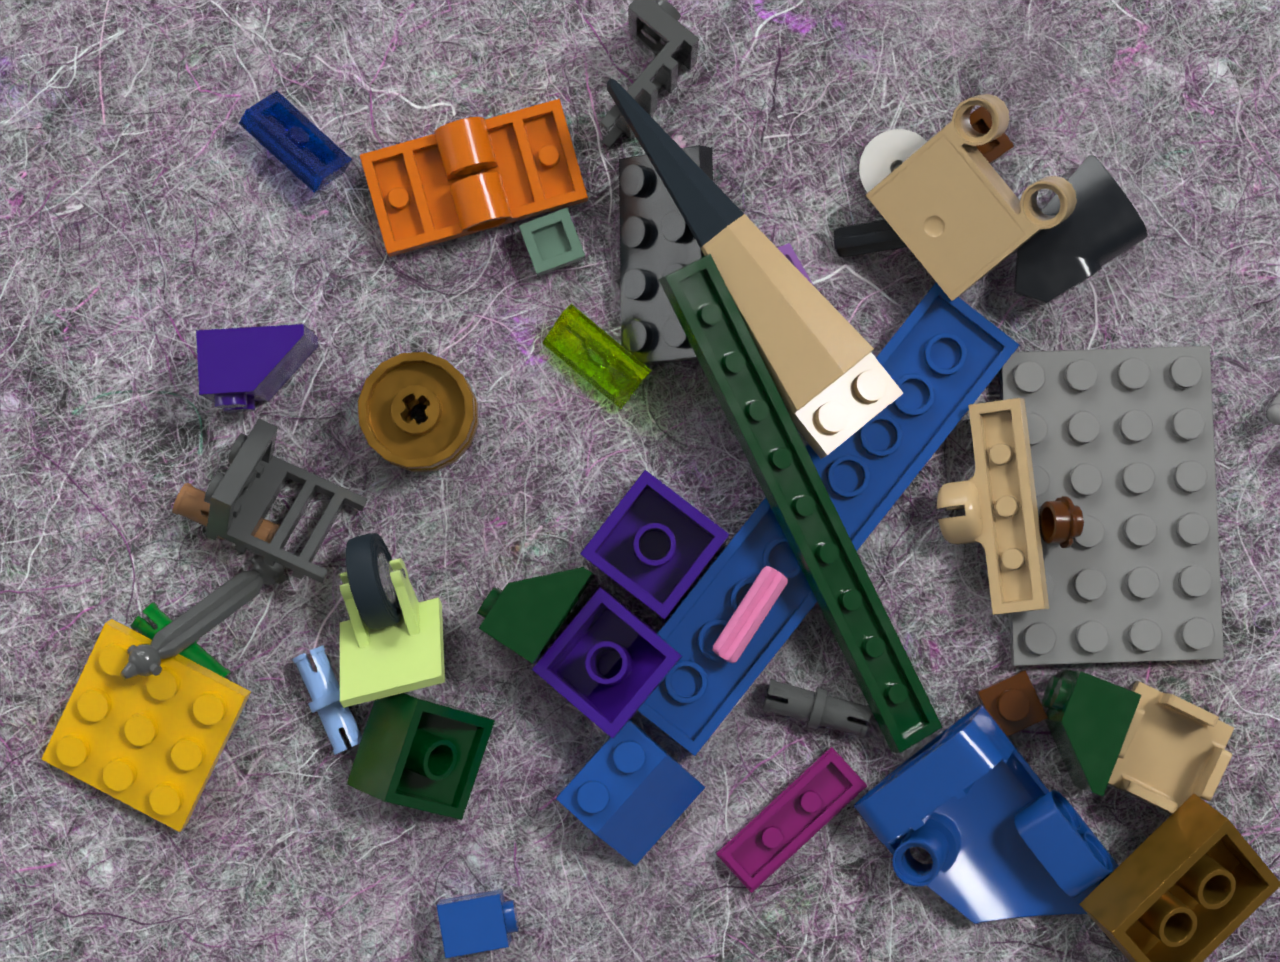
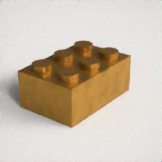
(1182, 888)

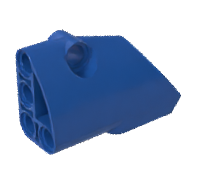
(989, 824)

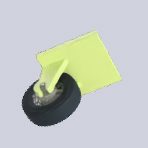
(390, 637)

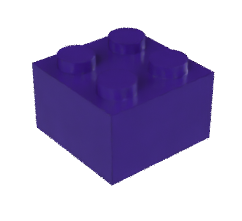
(654, 544)

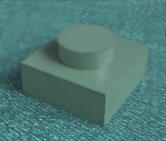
(552, 242)

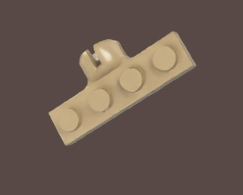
(1001, 507)

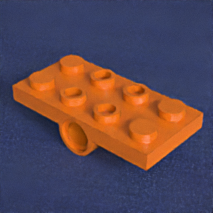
(473, 177)

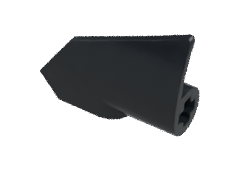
(1075, 249)

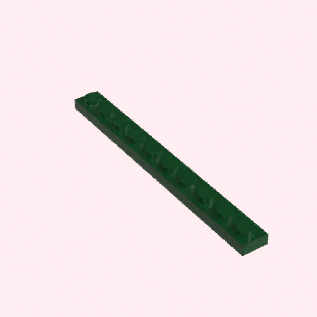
(800, 503)

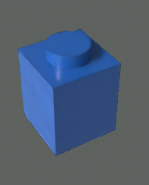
(476, 923)

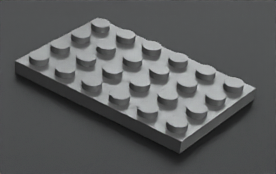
(1137, 455)

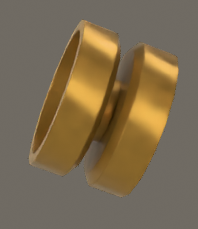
(401, 386)

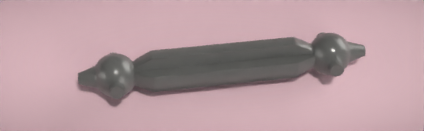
(201, 618)

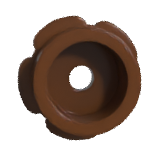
(1060, 521)

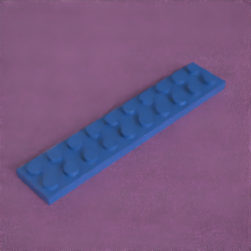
(942, 365)

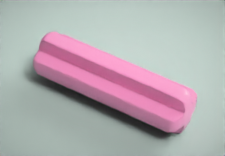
(750, 614)

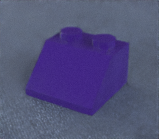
(250, 363)
(607, 662)

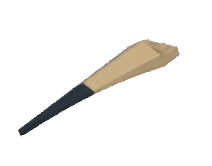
(807, 346)

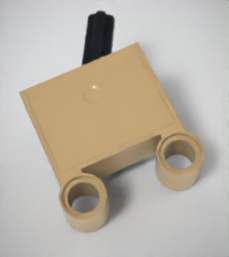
(955, 205)

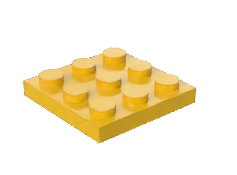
(145, 735)

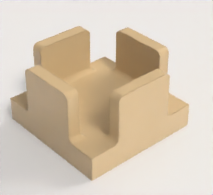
(1171, 751)

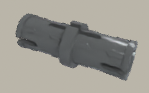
(817, 708)

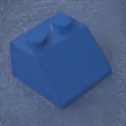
(630, 792)

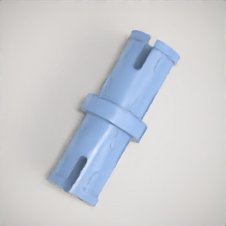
(326, 699)

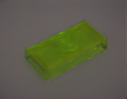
(596, 356)

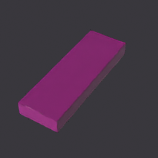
(791, 819)

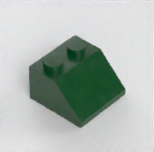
(532, 610)
(1088, 725)
(420, 754)

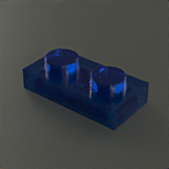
(295, 141)

